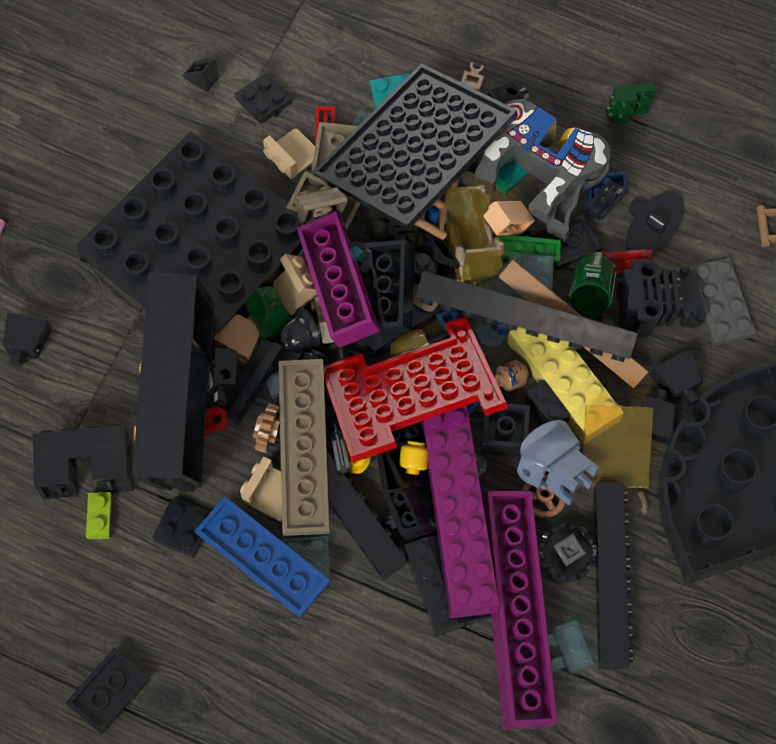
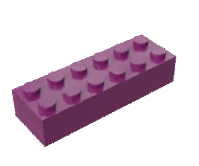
(337, 280)

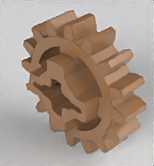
(267, 428)

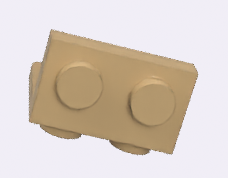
(290, 153)
(295, 283)
(264, 490)

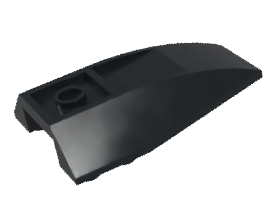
(407, 494)

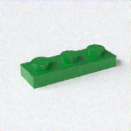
(530, 246)

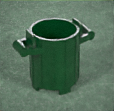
(592, 285)

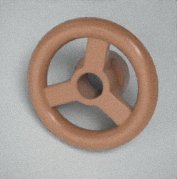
(547, 500)

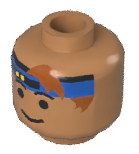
(511, 375)

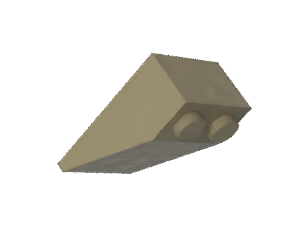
(328, 139)
(319, 204)

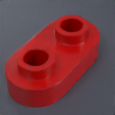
(211, 415)

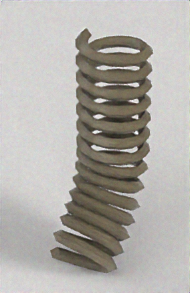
(644, 506)

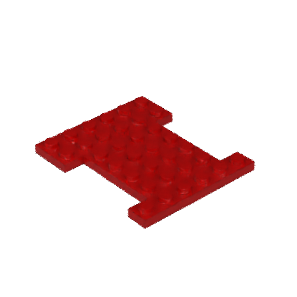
(409, 389)

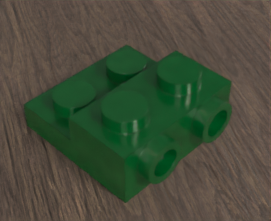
(629, 101)

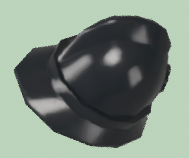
(300, 333)

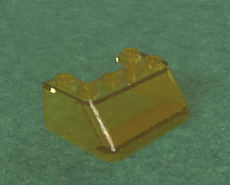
(471, 235)

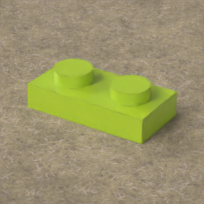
(99, 515)

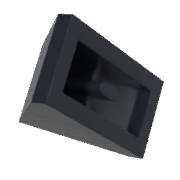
(202, 74)

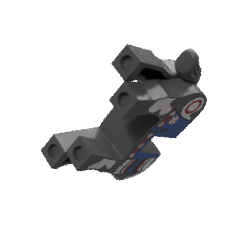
(568, 174)

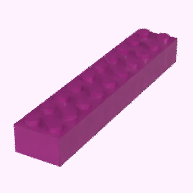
(460, 515)
(520, 622)

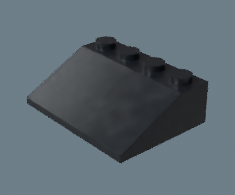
(427, 571)

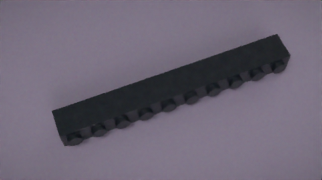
(526, 315)

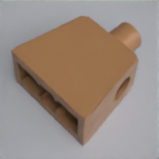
(239, 335)

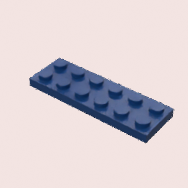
(262, 557)

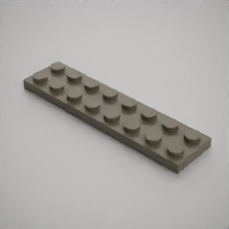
(303, 448)

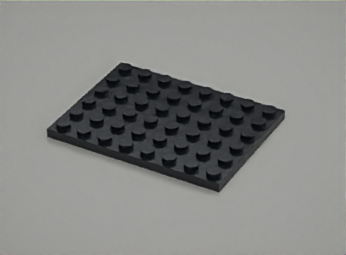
(415, 145)

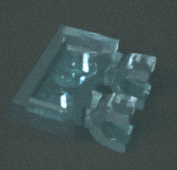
(573, 648)

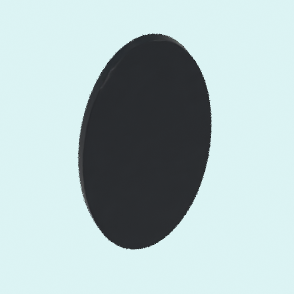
(655, 223)

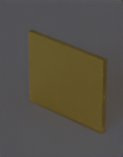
(619, 443)

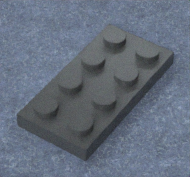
(723, 301)

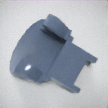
(555, 450)

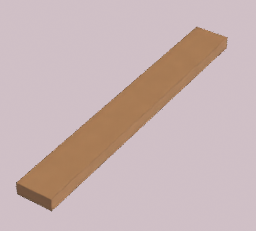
(538, 293)

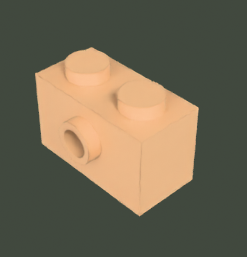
(508, 217)

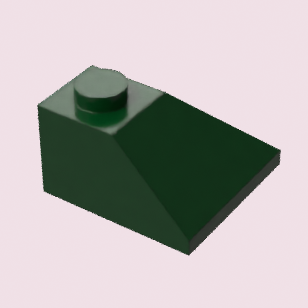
(267, 312)

